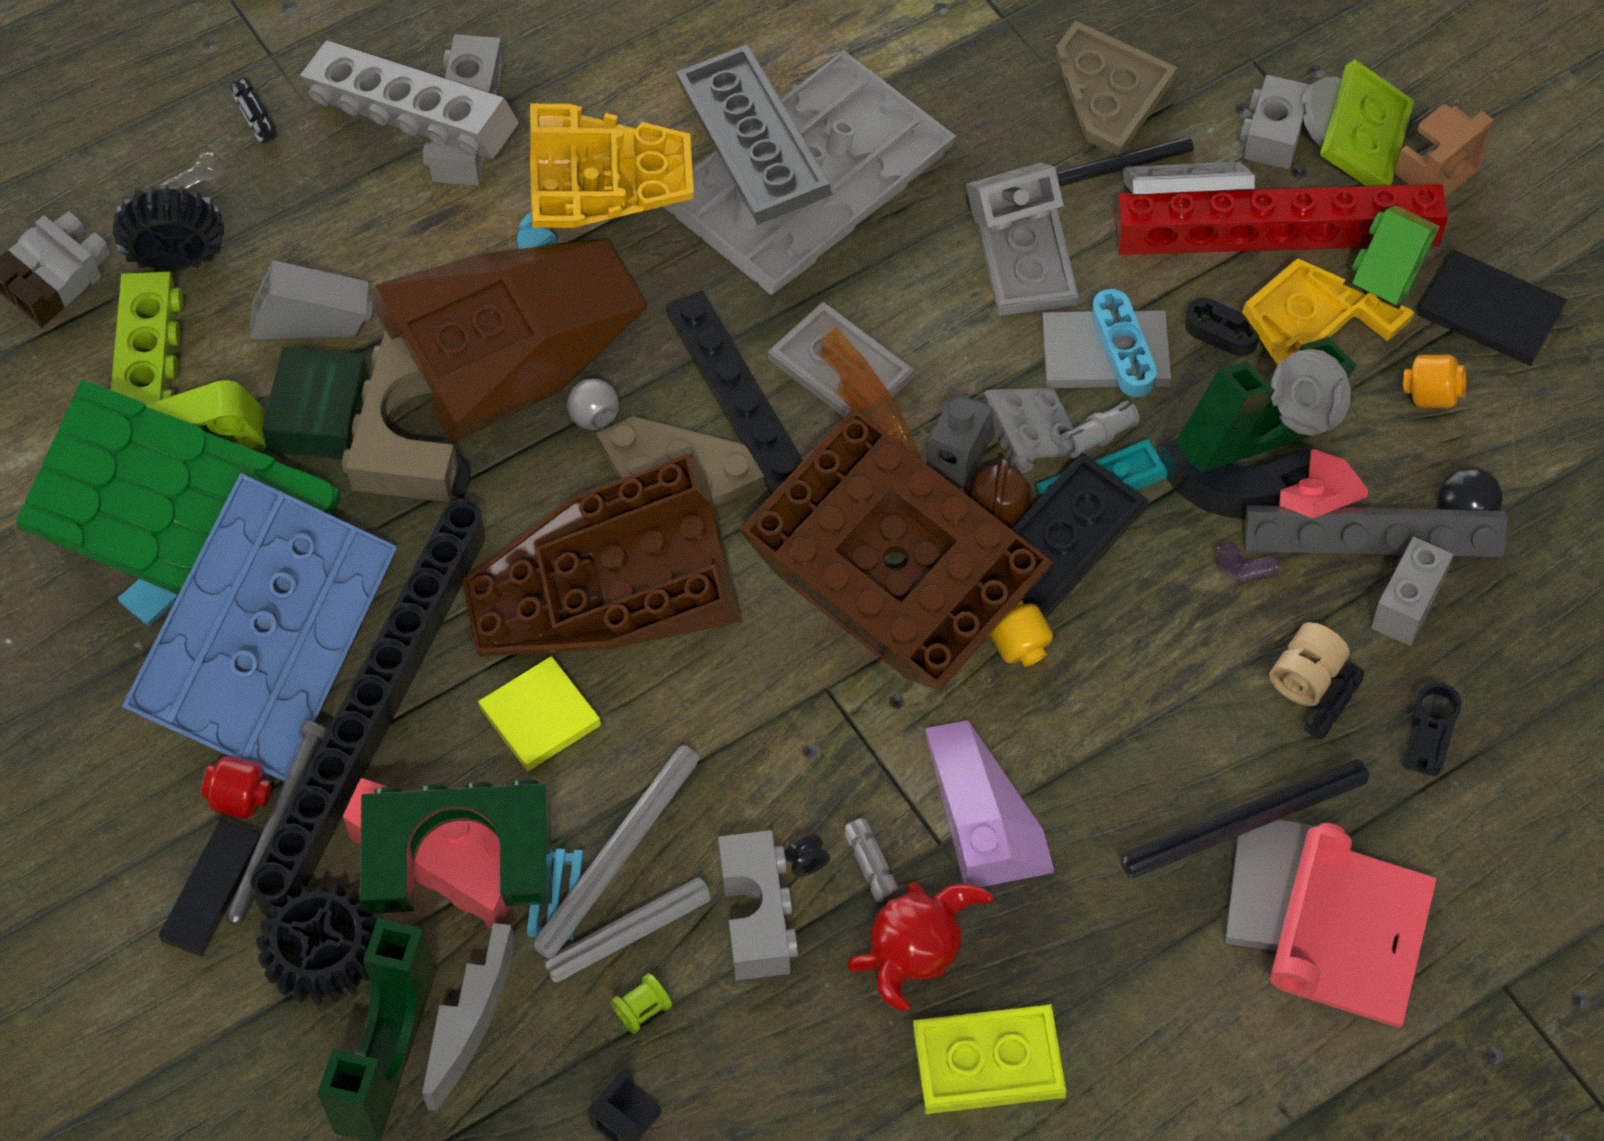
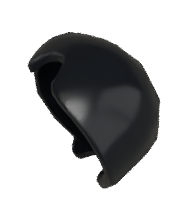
(1470, 490)

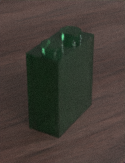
(314, 402)

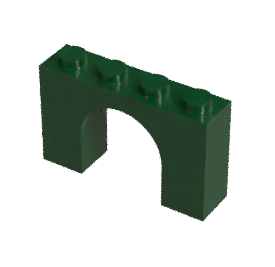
(1239, 417)
(399, 821)
(362, 1086)

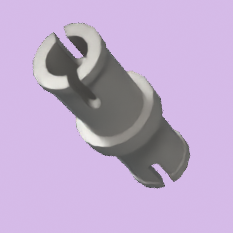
(1099, 429)

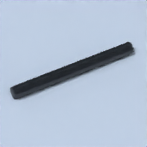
(1244, 818)

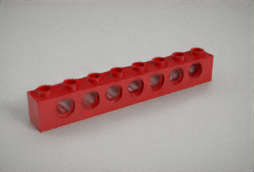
(1266, 218)

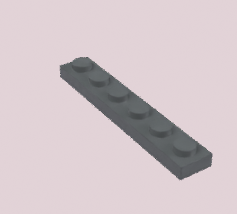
(1375, 531)

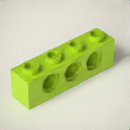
(146, 324)

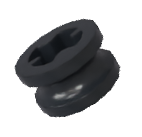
(807, 855)

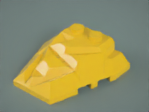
(602, 169)

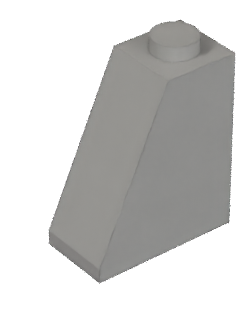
(308, 304)

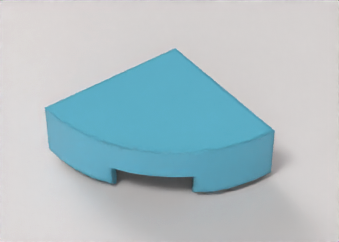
(534, 237)

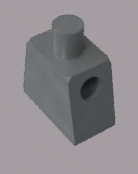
(964, 431)

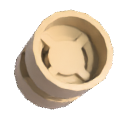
(1309, 664)

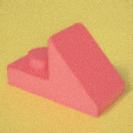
(1328, 488)

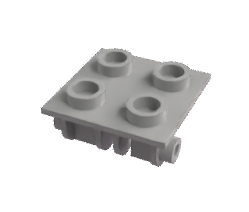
(1028, 424)

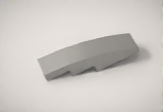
(463, 1027)

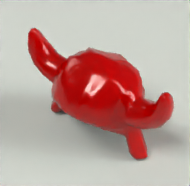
(916, 938)

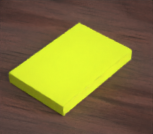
(989, 1059)

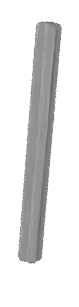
(615, 852)

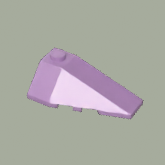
(987, 818)

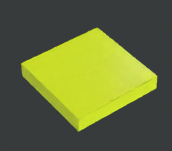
(539, 713)

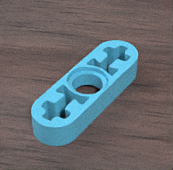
(1119, 358)

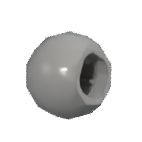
(592, 404)

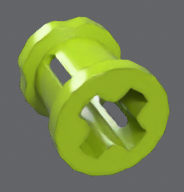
(641, 1003)

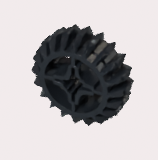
(168, 228)
(291, 928)

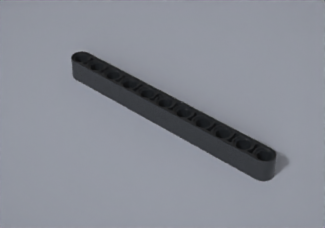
(369, 721)

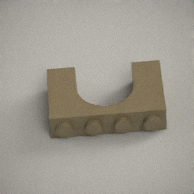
(381, 459)

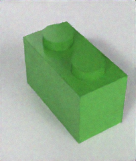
(1394, 254)

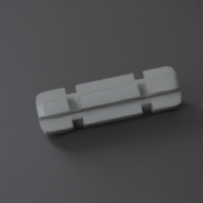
(871, 860)

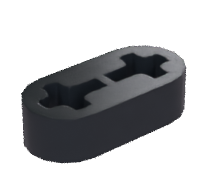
(1221, 328)

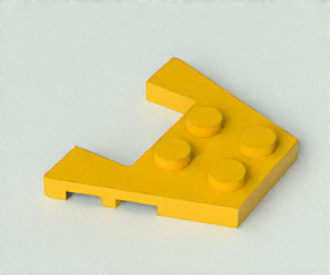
(1312, 305)

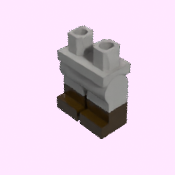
(50, 267)

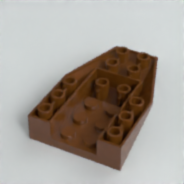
(508, 326)
(608, 570)

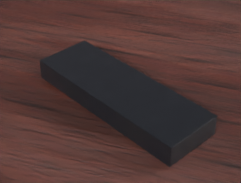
(210, 888)

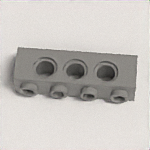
(478, 64)

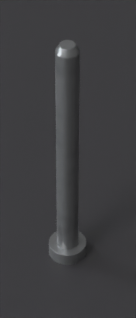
(312, 737)

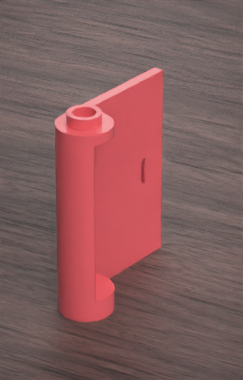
(1343, 928)

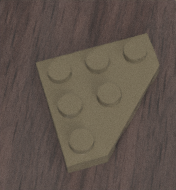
(1110, 85)
(642, 444)

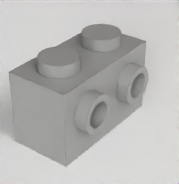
(1014, 195)

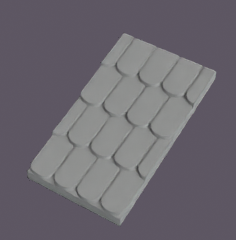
(867, 147)

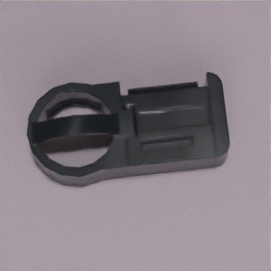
(1430, 734)

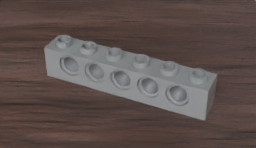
(409, 99)

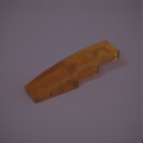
(864, 390)

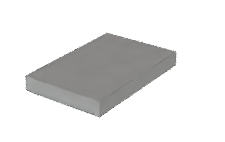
(1188, 177)
(1029, 265)
(1077, 357)
(800, 359)
(1263, 883)

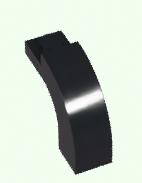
(1233, 486)

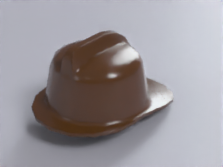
(1001, 492)

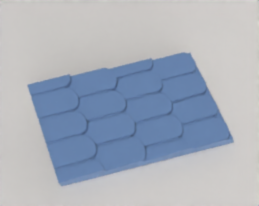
(260, 626)

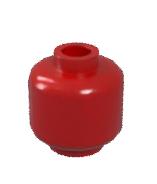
(236, 787)

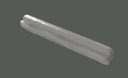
(627, 929)

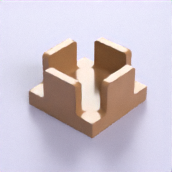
(1458, 154)

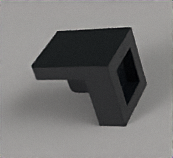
(623, 1110)

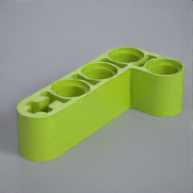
(221, 410)

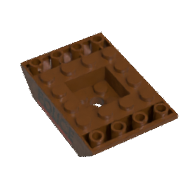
(873, 498)

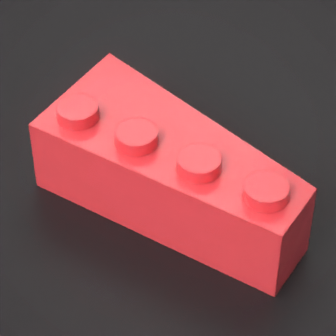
(454, 860)

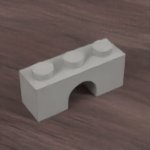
(751, 869)

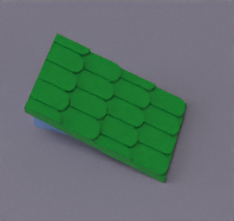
(145, 486)

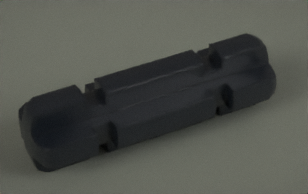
(253, 110)
(1334, 700)

